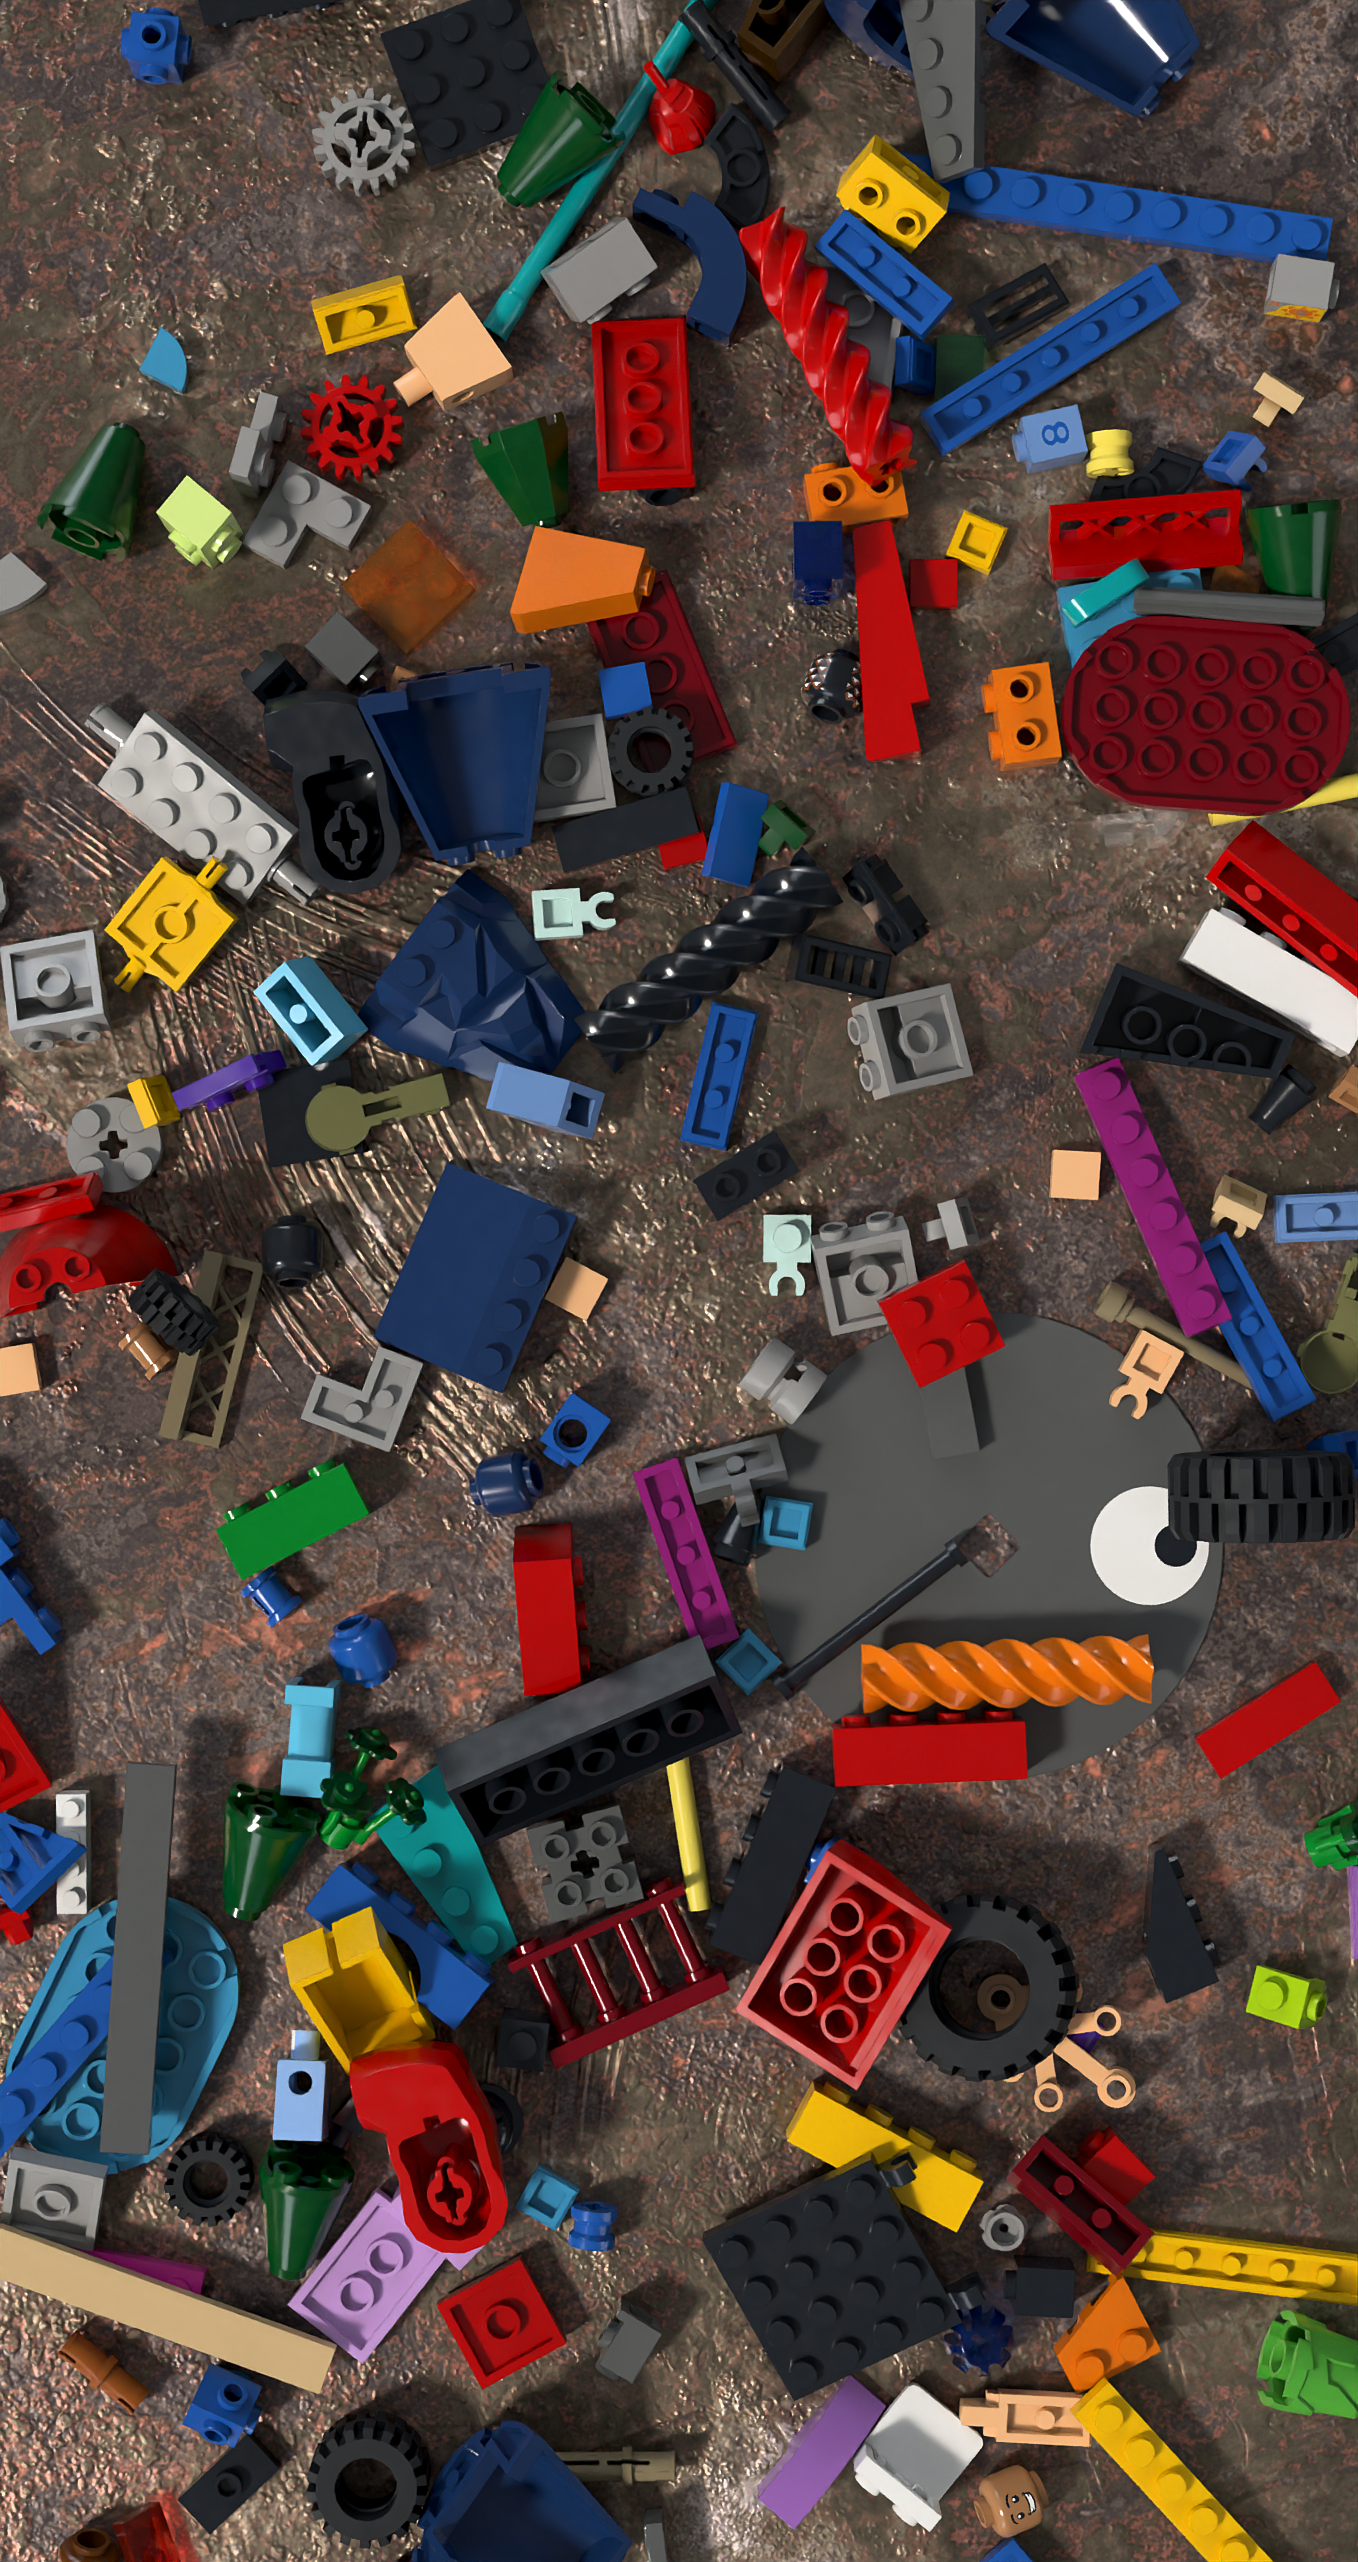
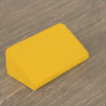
(363, 314)

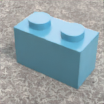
(310, 1010)

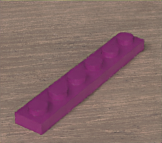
(1152, 1198)

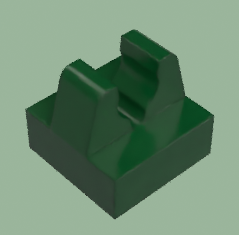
(784, 828)

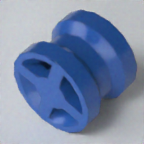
(593, 2225)

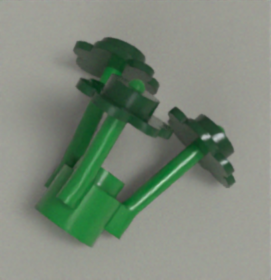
(348, 1799)

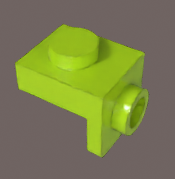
(1287, 1998)

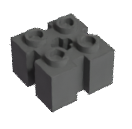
(572, 1887)

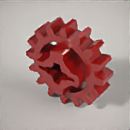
(367, 417)

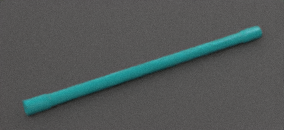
(515, 299)

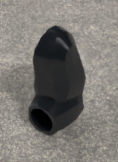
(340, 787)

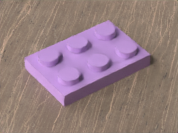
(366, 2278)

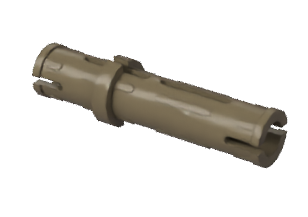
(621, 2466)

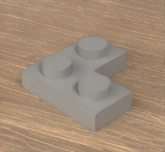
(251, 459)
(299, 503)
(369, 1413)

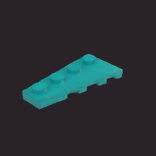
(450, 1871)

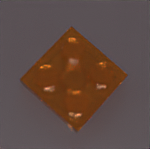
(408, 588)

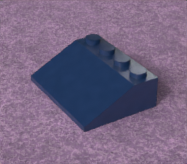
(475, 1277)

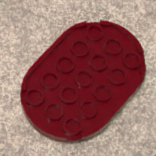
(1205, 716)

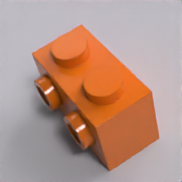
(843, 496)
(1023, 717)

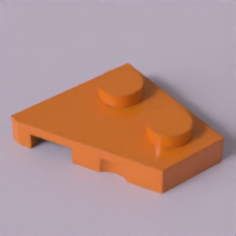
(1106, 2338)

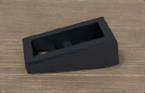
(799, 958)

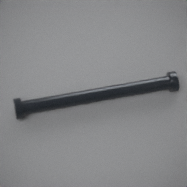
(869, 1620)

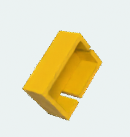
(357, 1987)

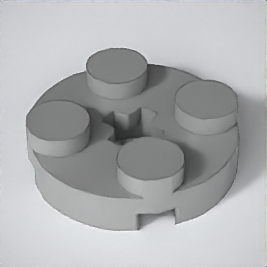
(92, 1128)

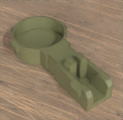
(337, 1116)
(1327, 1361)

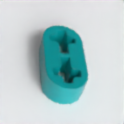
(1105, 593)

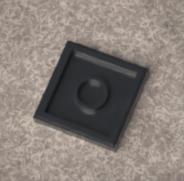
(285, 1109)

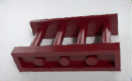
(613, 2019)

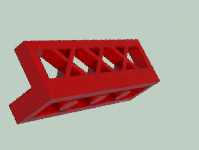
(1160, 546)

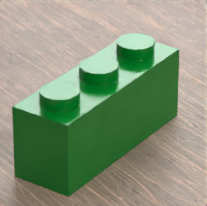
(293, 1518)

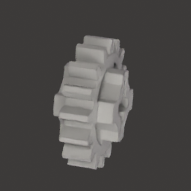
(346, 137)

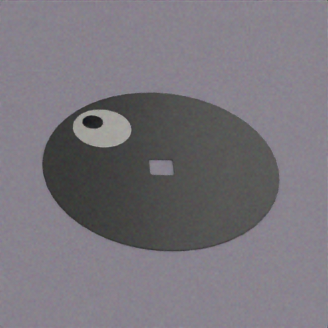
(1053, 1468)

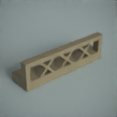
(188, 1368)

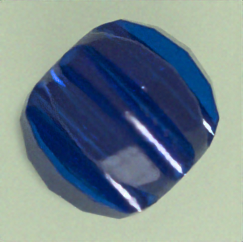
(972, 2354)

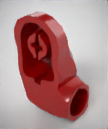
(437, 2140)

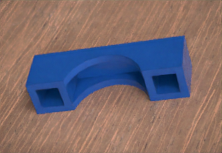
(449, 1978)

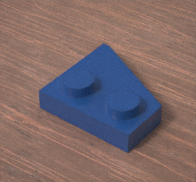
(31, 1860)

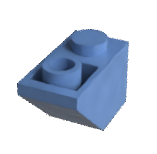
(545, 1101)

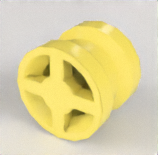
(1109, 453)

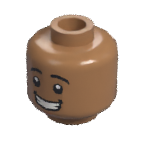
(1011, 2500)

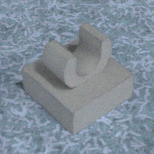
(955, 1224)

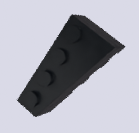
(1168, 1025)

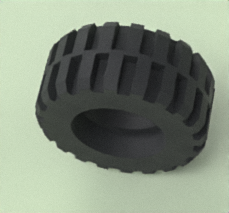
(1261, 1496)
(1048, 2007)

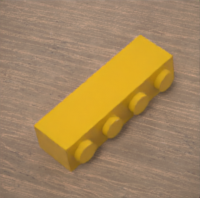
(844, 2131)

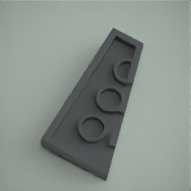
(947, 77)

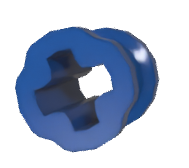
(271, 1596)

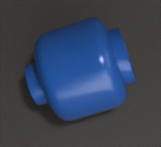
(363, 1650)

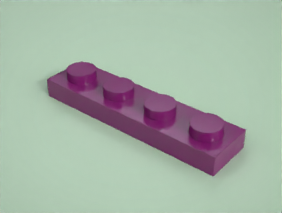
(685, 1553)

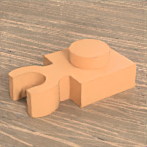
(1148, 1365)

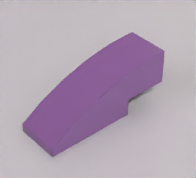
(820, 2451)

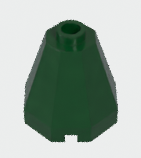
(529, 469)

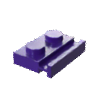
(217, 1089)

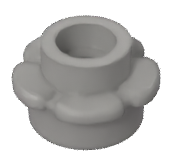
(1007, 2240)

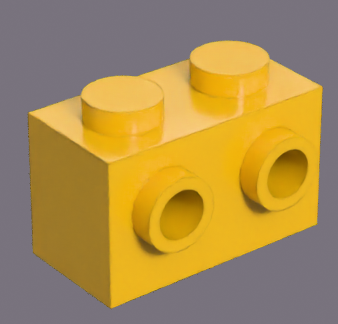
(892, 195)

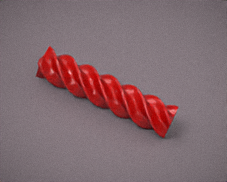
(830, 361)

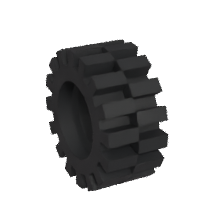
(173, 1312)
(202, 2207)

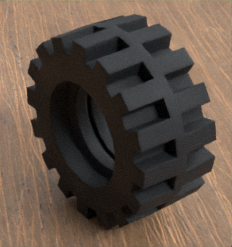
(646, 722)

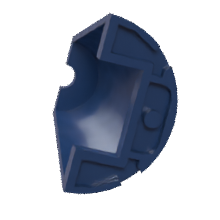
(1103, 46)
(466, 753)
(514, 2502)

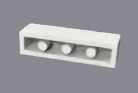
(1273, 980)

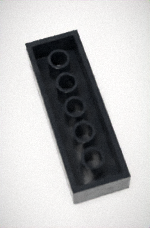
(587, 1741)

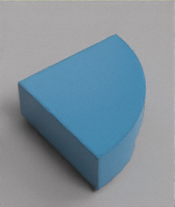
(166, 362)

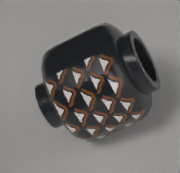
(833, 686)

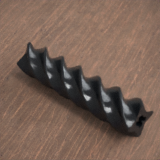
(708, 959)

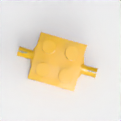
(171, 924)

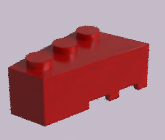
(549, 1609)

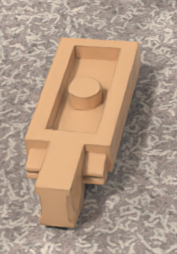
(1026, 2417)

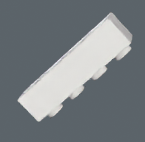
(74, 1822)

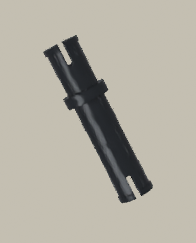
(734, 64)

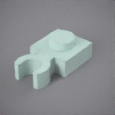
(561, 913)
(787, 1243)

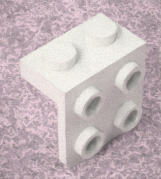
(915, 2455)

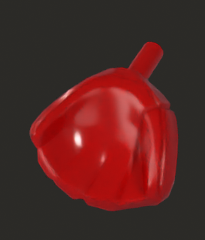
(679, 113)

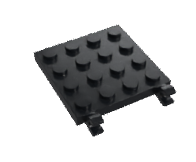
(837, 2274)

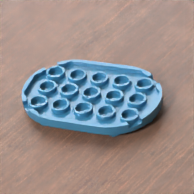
(195, 2021)

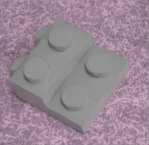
(55, 991)
(909, 1042)
(861, 1267)

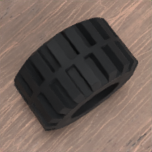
(363, 2517)

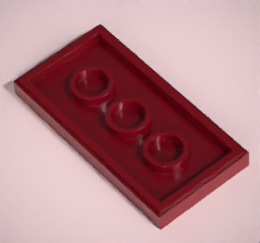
(674, 672)

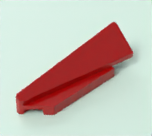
(888, 648)

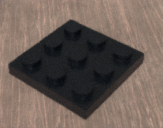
(466, 77)

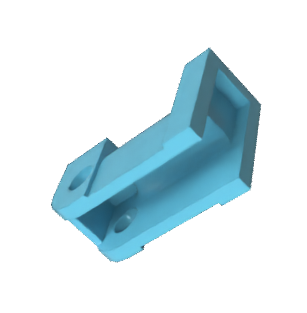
(310, 1737)

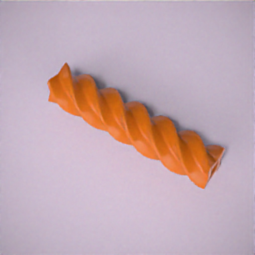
(1006, 1673)

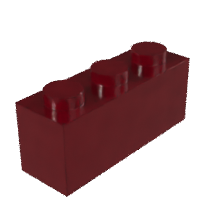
(1080, 2206)

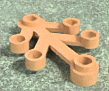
(1067, 2049)

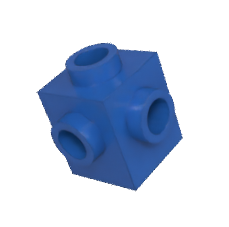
(163, 59)
(224, 2406)

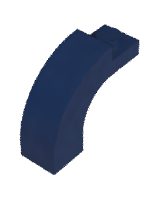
(875, 29)
(713, 241)

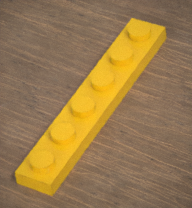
(1164, 2477)

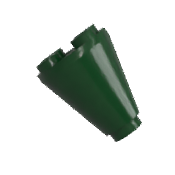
(261, 1846)
(300, 2202)

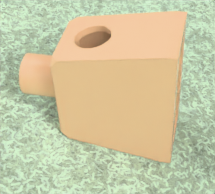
(453, 359)

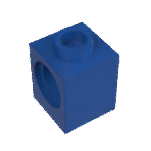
(585, 1412)

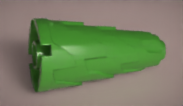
(1308, 2368)

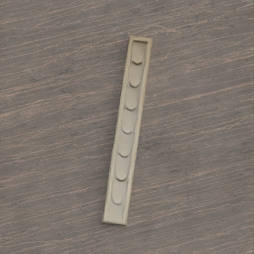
(164, 2309)

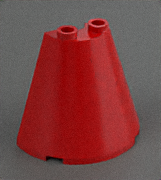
(81, 1252)

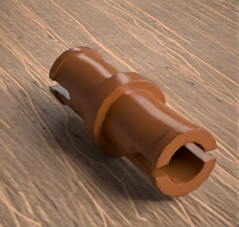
(103, 2372)

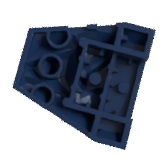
(474, 990)

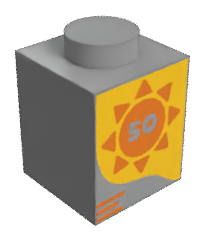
(1301, 288)

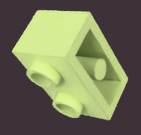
(200, 525)

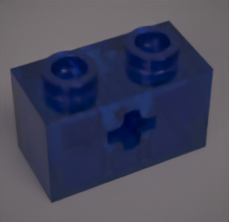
(816, 561)

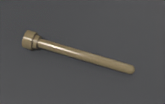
(1119, 1306)

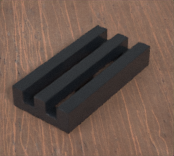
(984, 325)

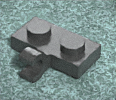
(737, 1472)

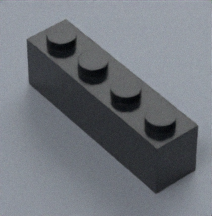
(770, 1863)

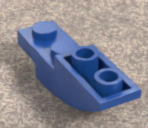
(16, 1602)

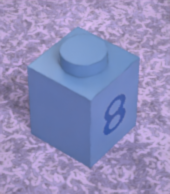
(1050, 439)

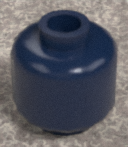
(507, 1484)

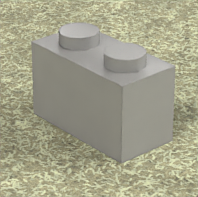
(599, 271)

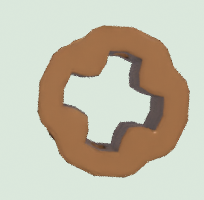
(149, 1349)

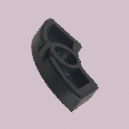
(742, 166)
(1163, 476)

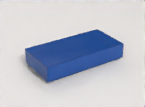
(735, 834)

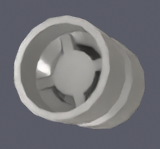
(782, 1380)

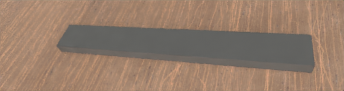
(138, 1958)

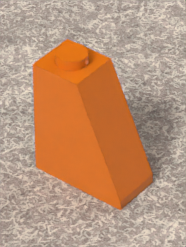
(578, 581)

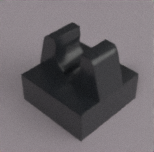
(272, 677)

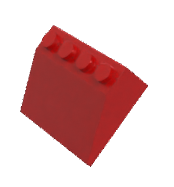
(845, 1964)

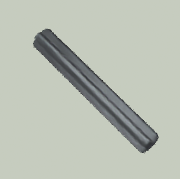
(1229, 606)

